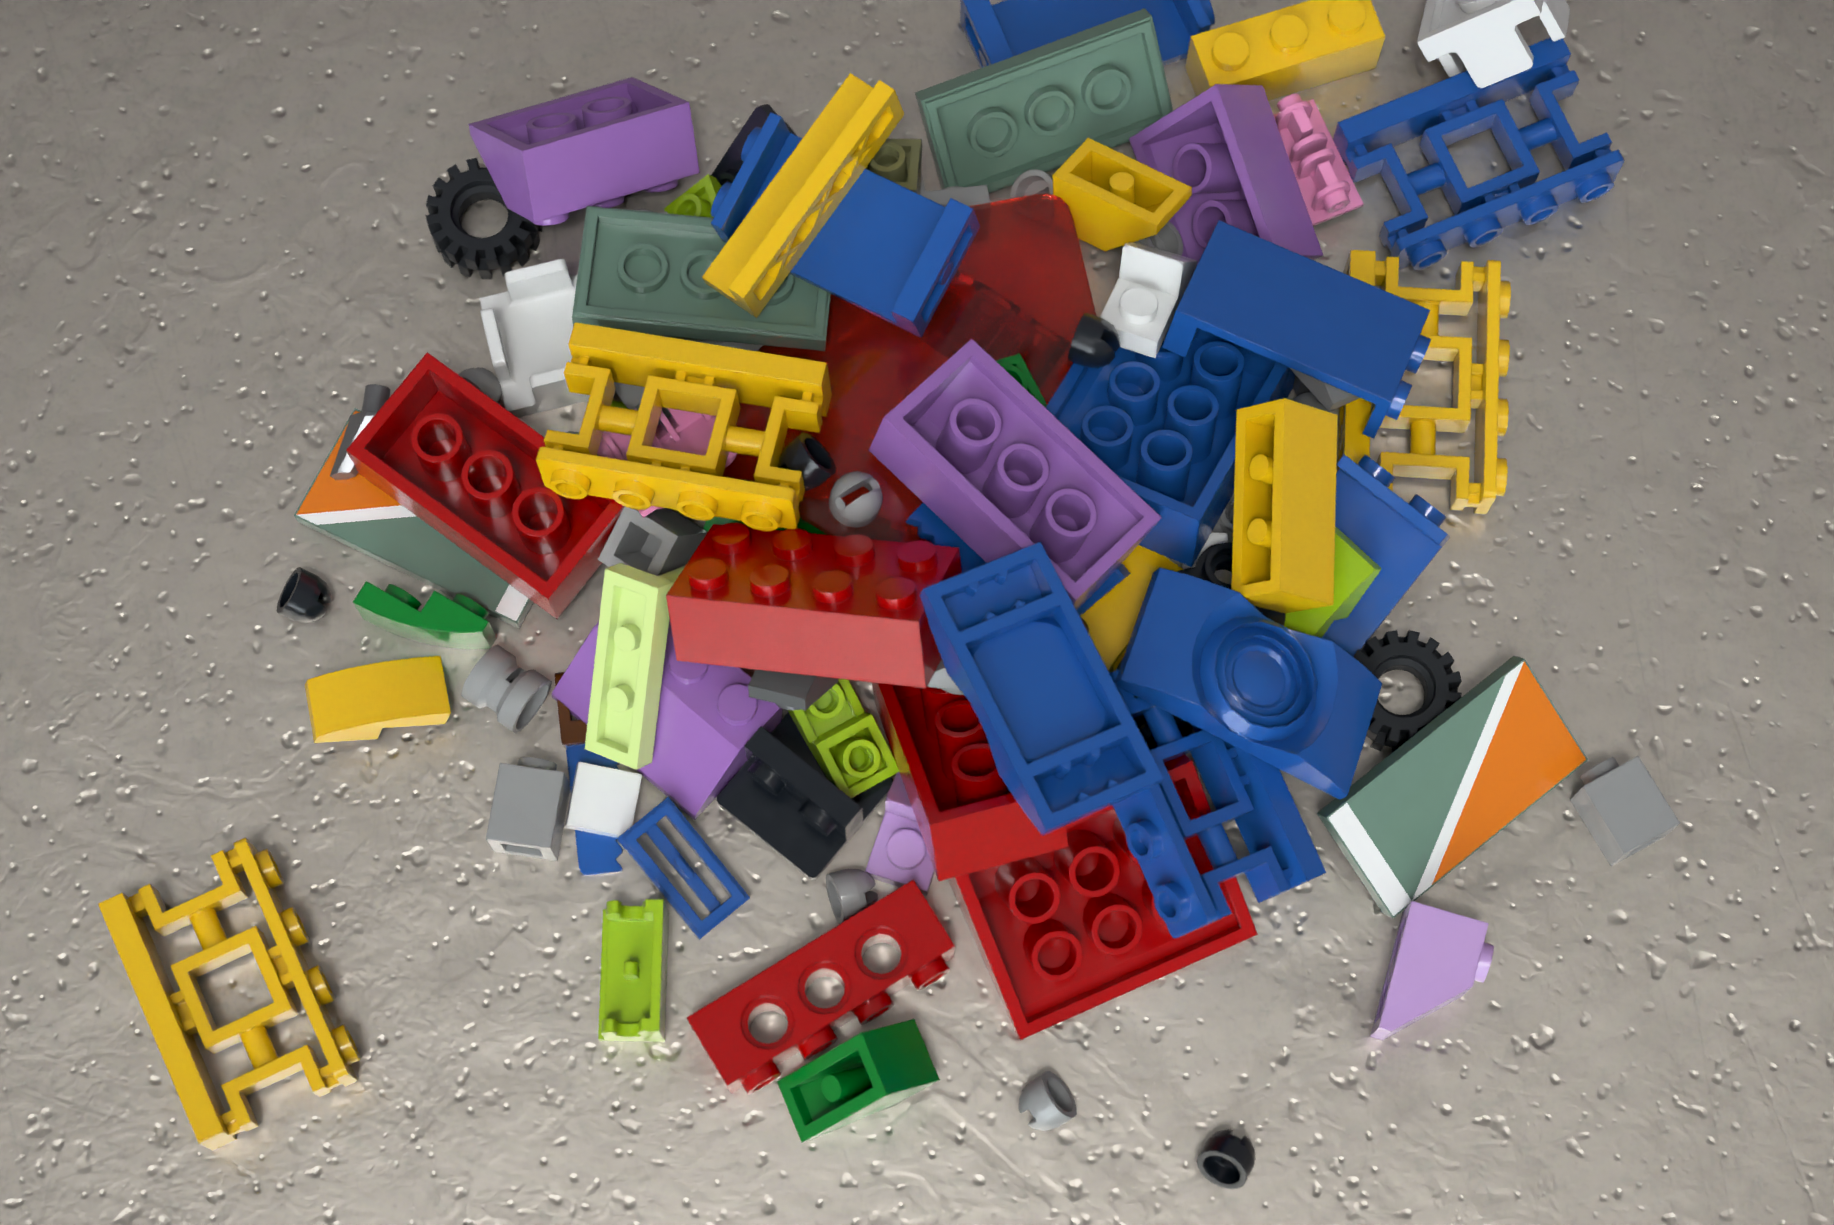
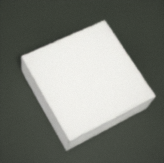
(602, 800)

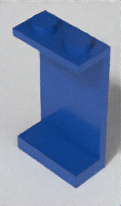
(1023, 25)
(877, 248)
(1303, 319)
(1392, 533)

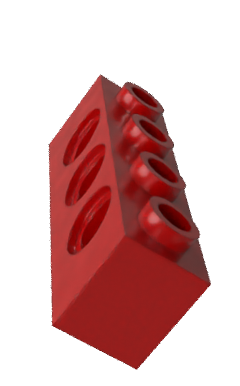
(897, 919)

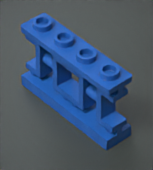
(1459, 110)
(1241, 791)

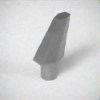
(374, 399)

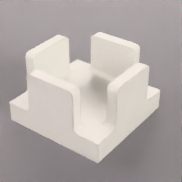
(1485, 35)
(530, 337)

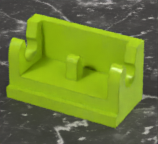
(634, 972)

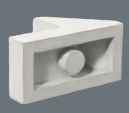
(1147, 296)

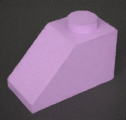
(1430, 966)

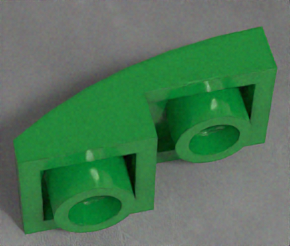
(440, 623)

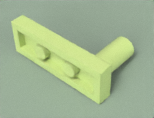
(629, 664)

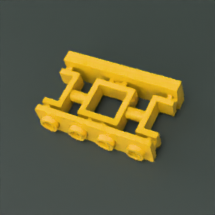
(695, 380)
(1473, 384)
(181, 1014)

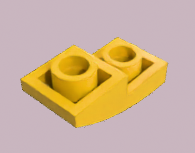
(376, 696)

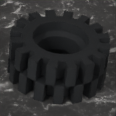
(462, 248)
(1427, 665)

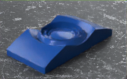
(1250, 680)
(1038, 689)

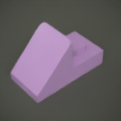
(899, 845)

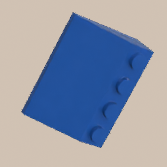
(1171, 428)

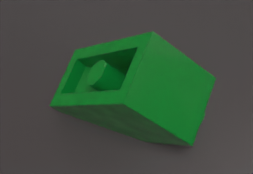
(858, 1079)

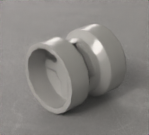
(506, 688)

